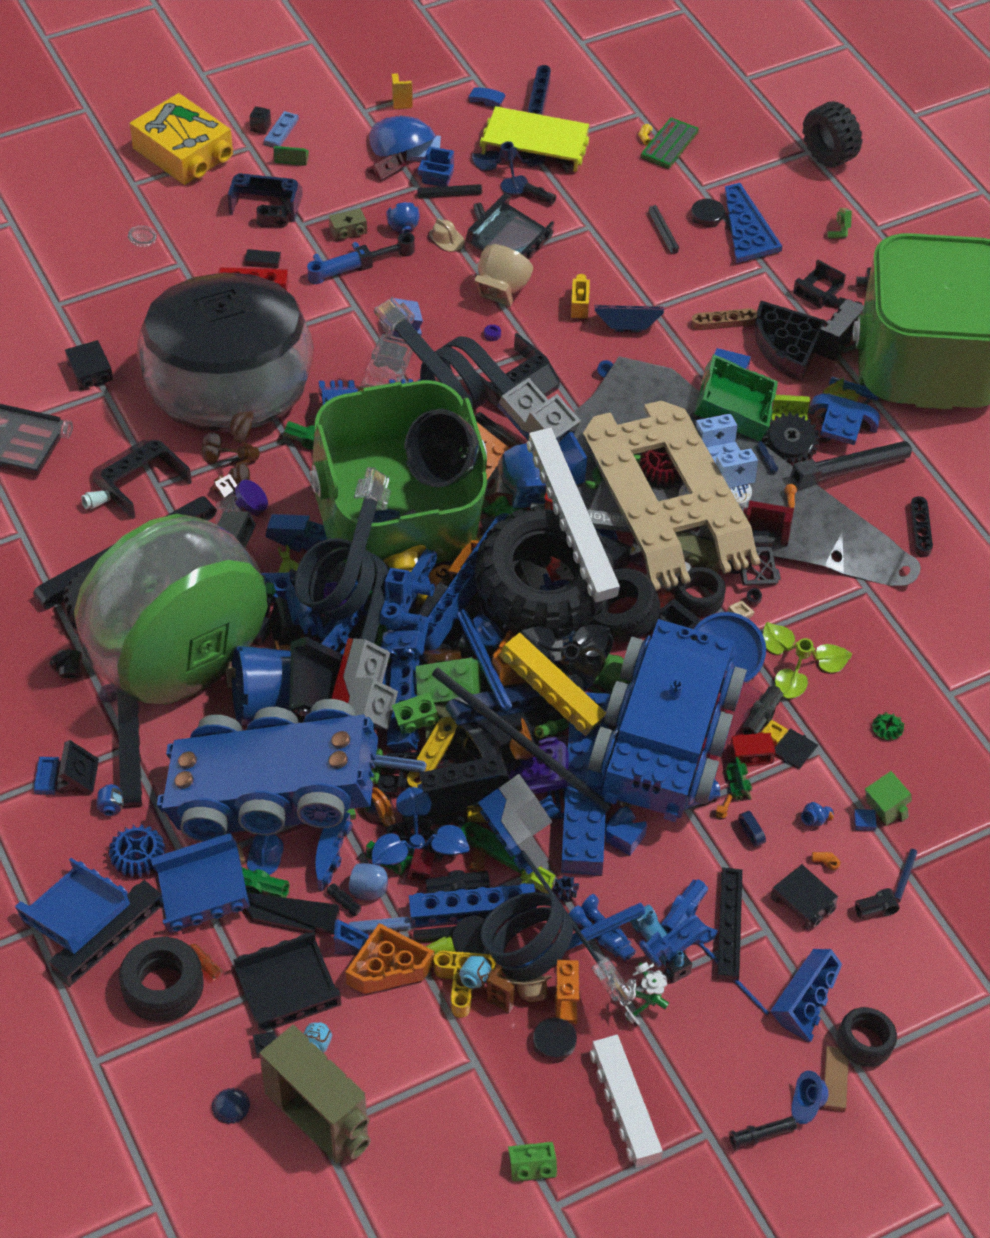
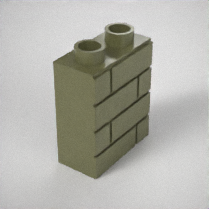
(315, 1095)

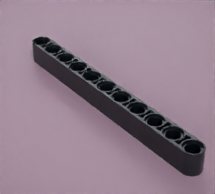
(52, 591)

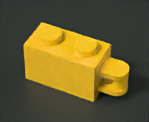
(580, 297)

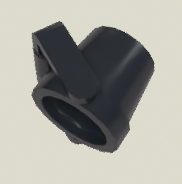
(67, 663)

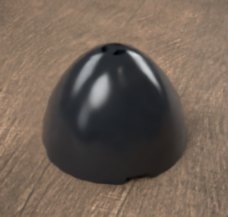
(435, 446)

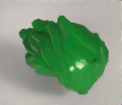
(500, 506)

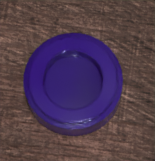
(492, 332)

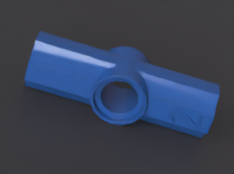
(685, 905)

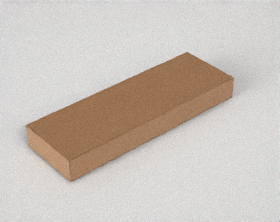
(836, 1079)

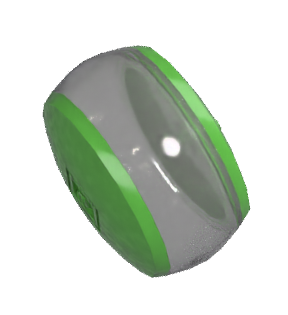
(169, 608)

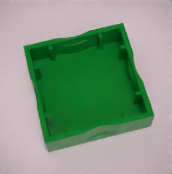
(737, 392)

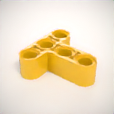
(451, 971)

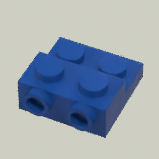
(406, 640)

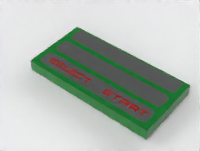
(669, 143)

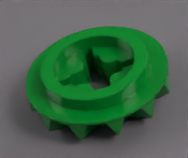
(893, 732)

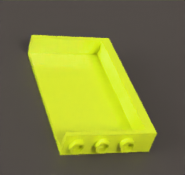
(537, 134)

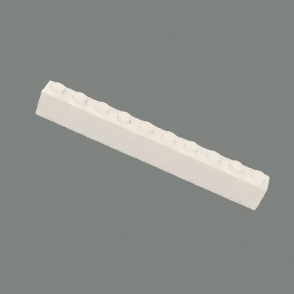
(573, 515)

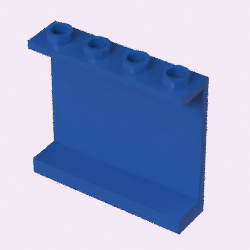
(201, 882)

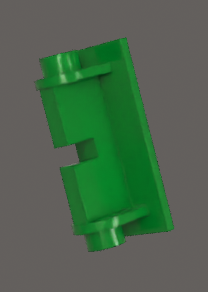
(738, 772)

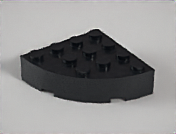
(787, 338)

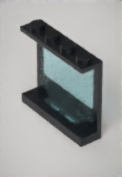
(508, 228)

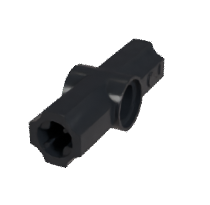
(458, 880)

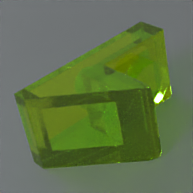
(837, 389)

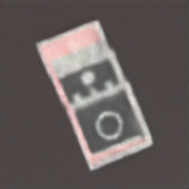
(387, 361)

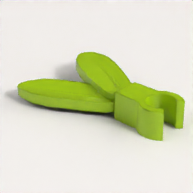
(287, 563)

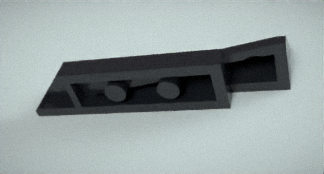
(293, 913)

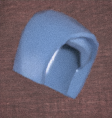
(368, 881)

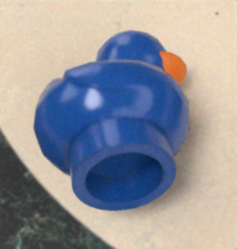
(816, 815)

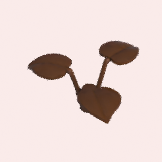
(240, 427)

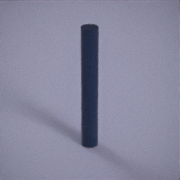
(905, 874)

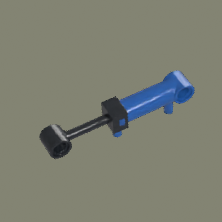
(360, 258)

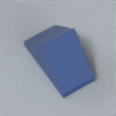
(626, 836)
(348, 939)

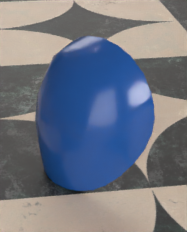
(398, 135)

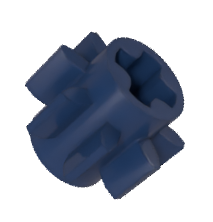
(566, 888)

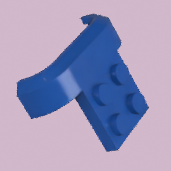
(843, 417)

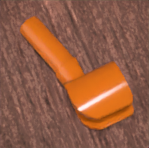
(721, 811)

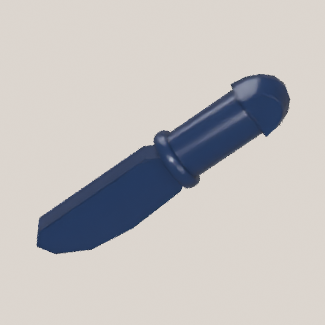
(768, 458)

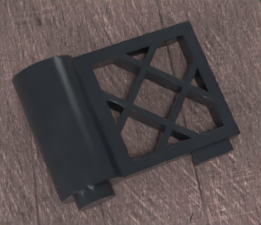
(763, 542)

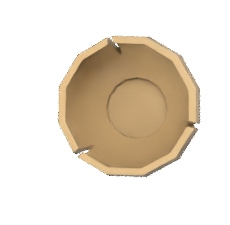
(502, 273)

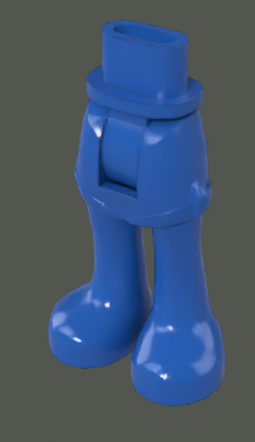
(613, 940)

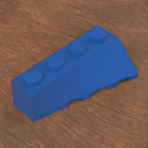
(807, 993)

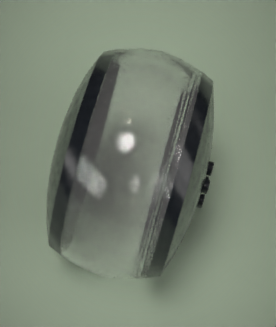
(225, 350)

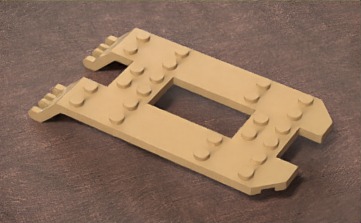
(656, 521)

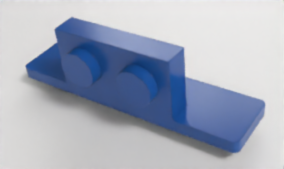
(337, 629)

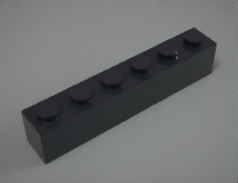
(143, 904)

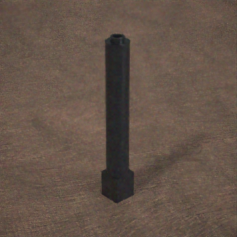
(810, 472)

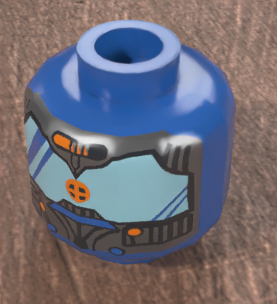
(109, 800)

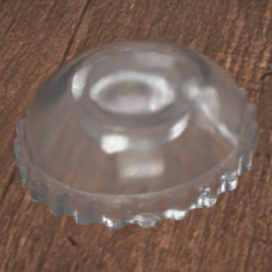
(142, 236)

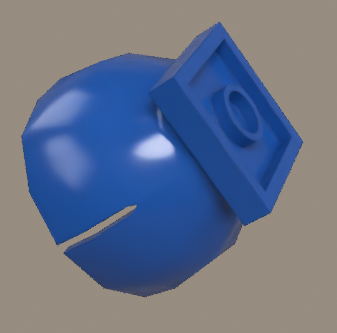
(521, 477)

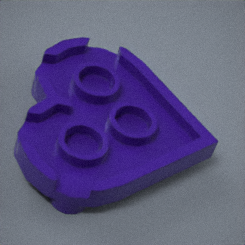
(537, 774)

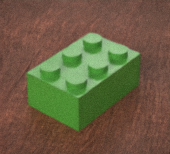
(463, 671)

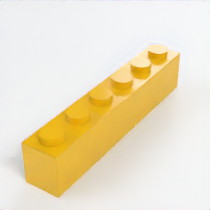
(552, 684)

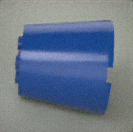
(259, 681)

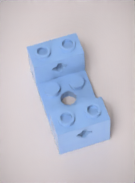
(719, 438)

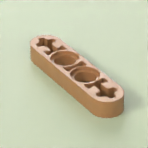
(748, 319)

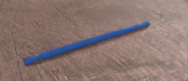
(737, 982)

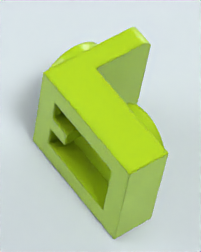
(533, 879)

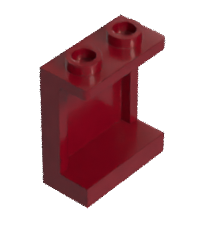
(770, 517)

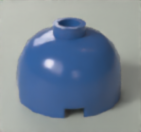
(403, 217)

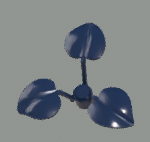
(490, 159)

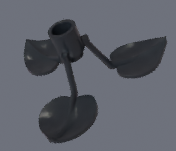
(586, 636)

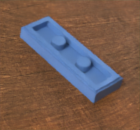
(281, 129)

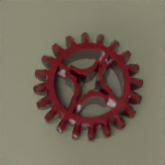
(658, 467)

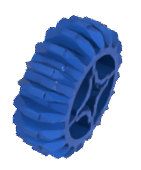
(135, 858)

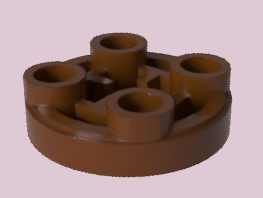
(435, 656)

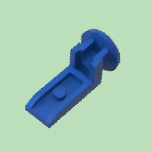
(675, 941)

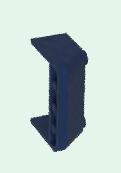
(266, 187)

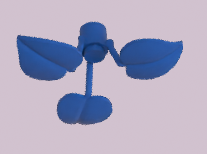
(392, 851)

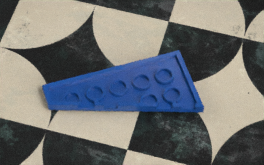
(749, 229)

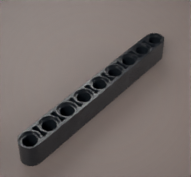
(129, 750)

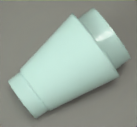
(94, 499)

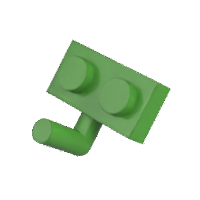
(844, 218)

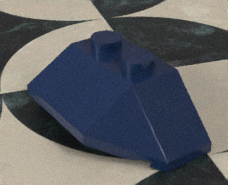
(629, 317)

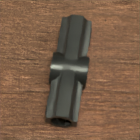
(763, 710)

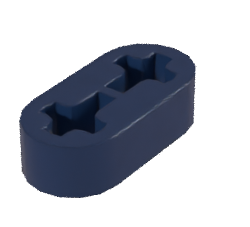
(752, 828)

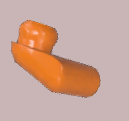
(827, 858)

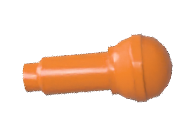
(790, 491)

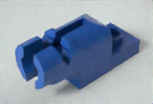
(303, 615)

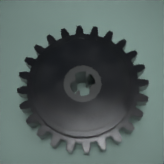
(792, 438)

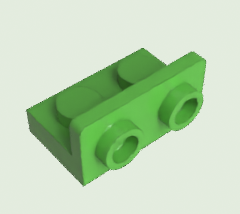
(532, 1161)

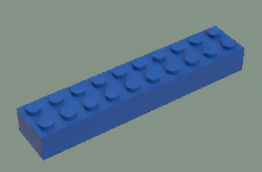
(582, 818)

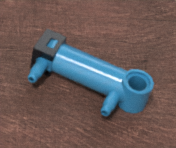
(648, 926)

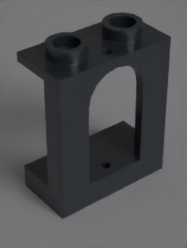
(814, 295)

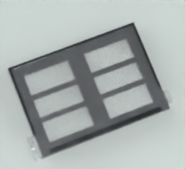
(29, 438)

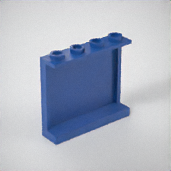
(75, 907)

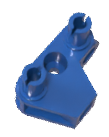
(399, 586)

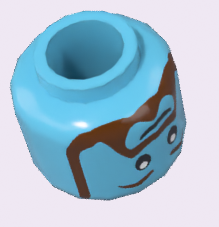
(475, 972)
(319, 1035)

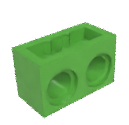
(414, 708)

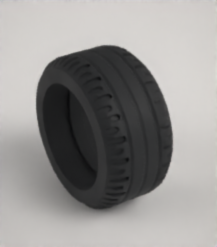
(701, 606)
(858, 1052)

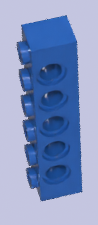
(404, 681)
(461, 898)

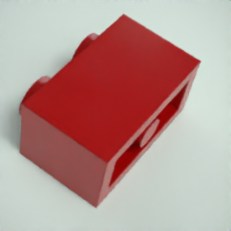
(753, 748)

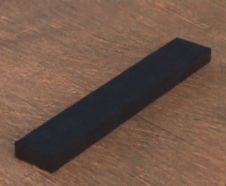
(730, 924)

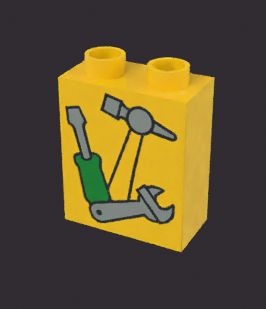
(181, 138)

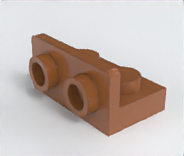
(500, 990)

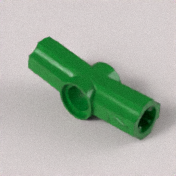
(300, 433)
(262, 883)

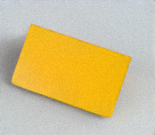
(401, 93)

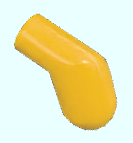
(643, 133)

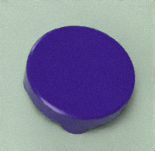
(251, 497)

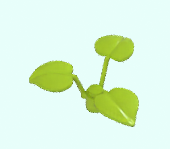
(791, 683)

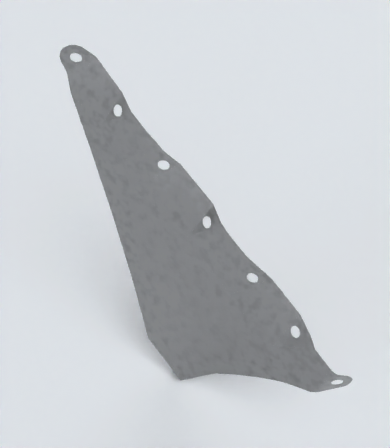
(819, 519)

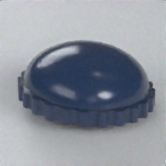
(231, 1105)

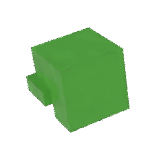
(888, 798)

